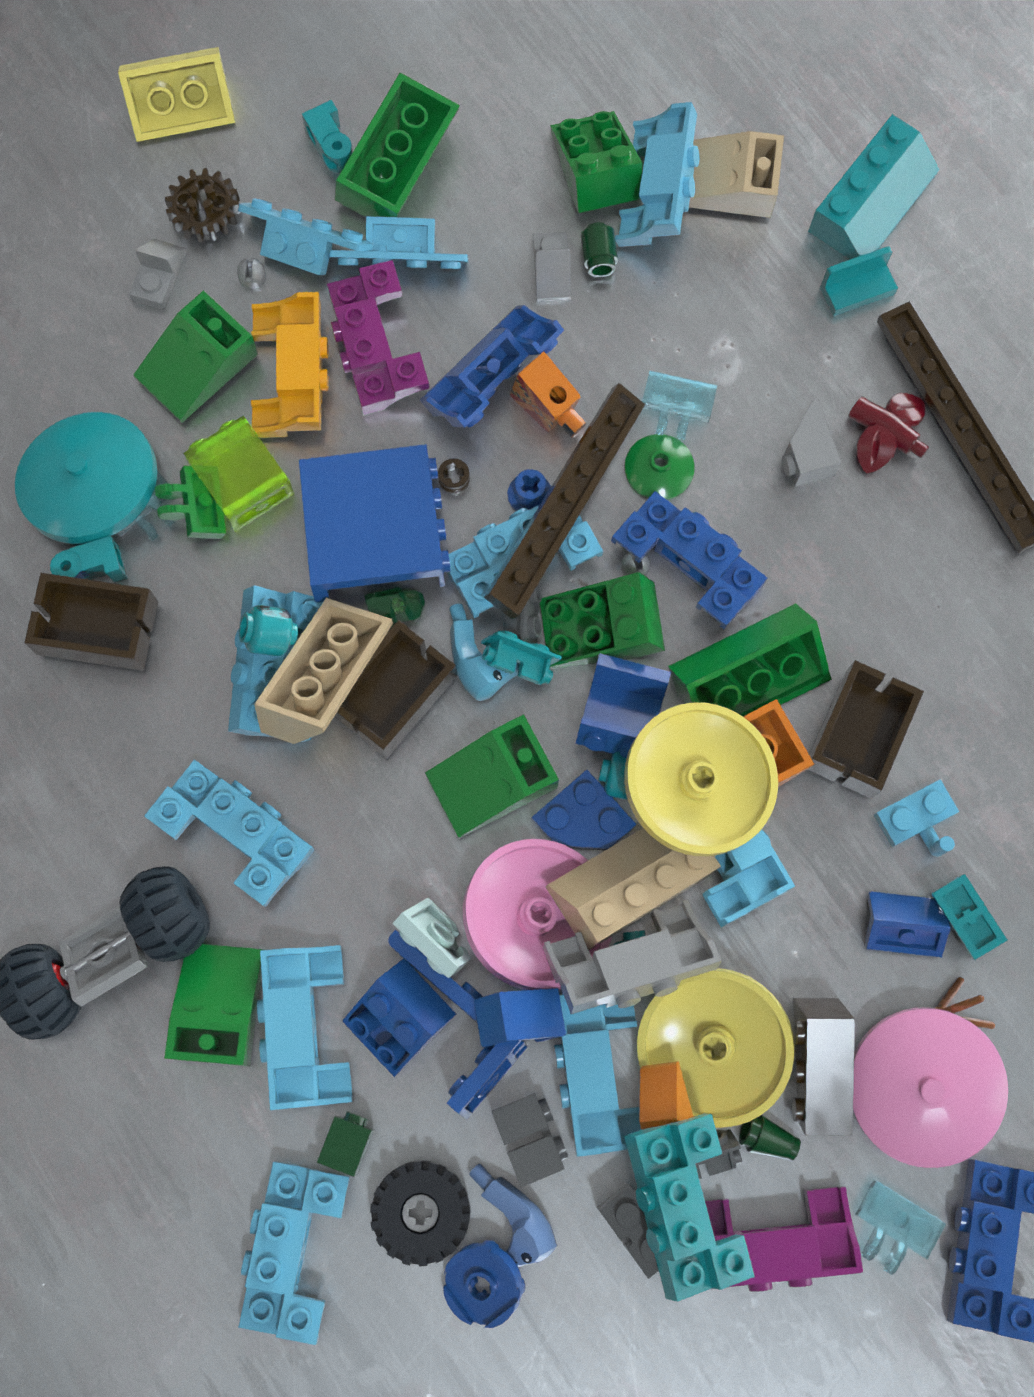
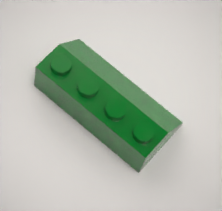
(394, 149)
(756, 665)

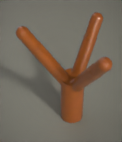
(963, 1005)

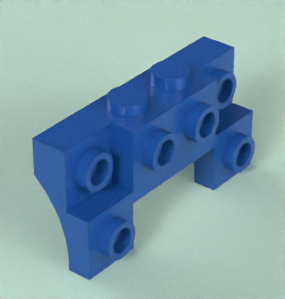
(498, 356)
(696, 551)
(988, 1249)

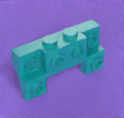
(676, 1209)

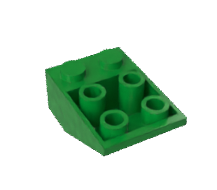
(597, 161)
(195, 356)
(603, 618)
(492, 776)
(215, 1006)

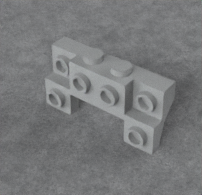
(635, 967)

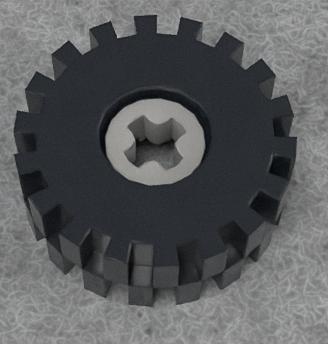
(440, 1232)

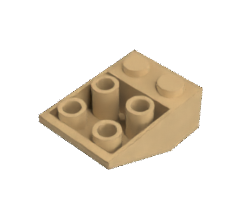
(738, 173)

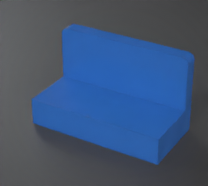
(906, 925)

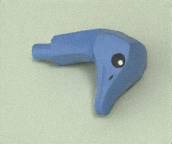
(531, 1232)

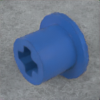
(527, 490)

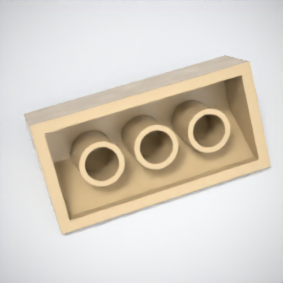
(319, 671)
(625, 885)

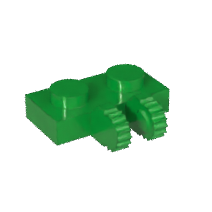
(199, 508)

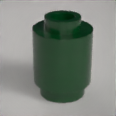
(599, 249)

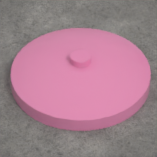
(513, 914)
(928, 1087)

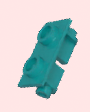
(505, 650)

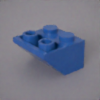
(398, 1017)

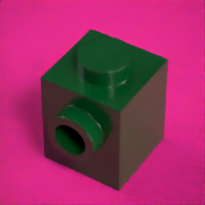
(346, 1144)

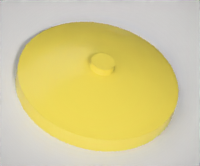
(701, 779)
(728, 1043)

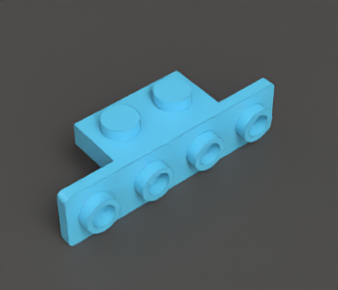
(400, 240)
(300, 241)

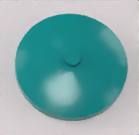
(86, 477)

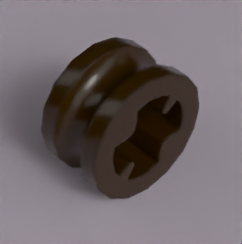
(460, 468)

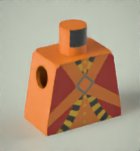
(548, 396)

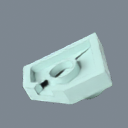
(434, 935)

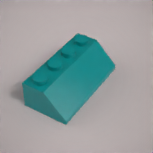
(875, 191)

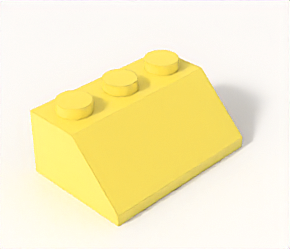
(176, 94)

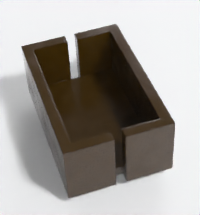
(92, 621)
(395, 689)
(864, 729)

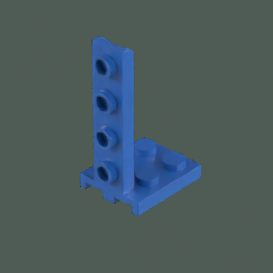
(491, 1061)

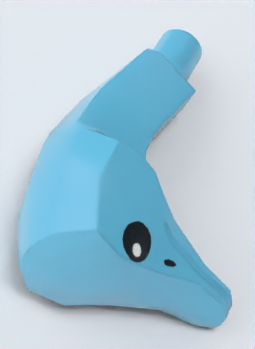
(474, 673)

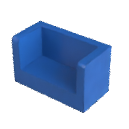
(519, 1016)

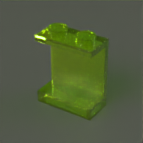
(239, 472)

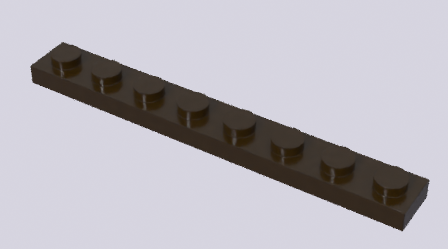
(961, 423)
(564, 502)

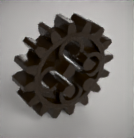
(188, 217)

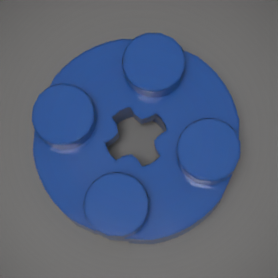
(498, 1269)

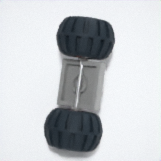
(155, 917)

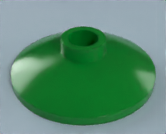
(647, 477)

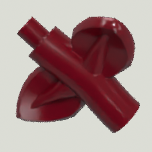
(888, 429)

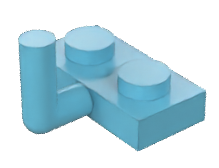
(917, 815)

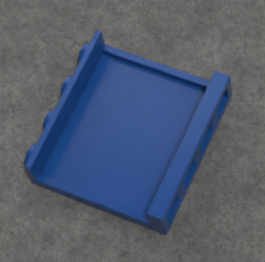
(372, 519)

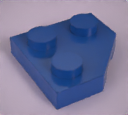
(584, 816)

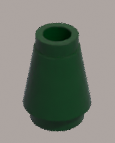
(768, 1139)

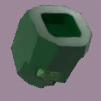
(397, 605)

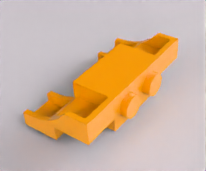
(299, 365)

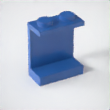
(620, 704)

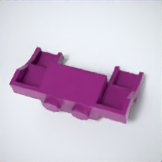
(367, 354)
(797, 1251)

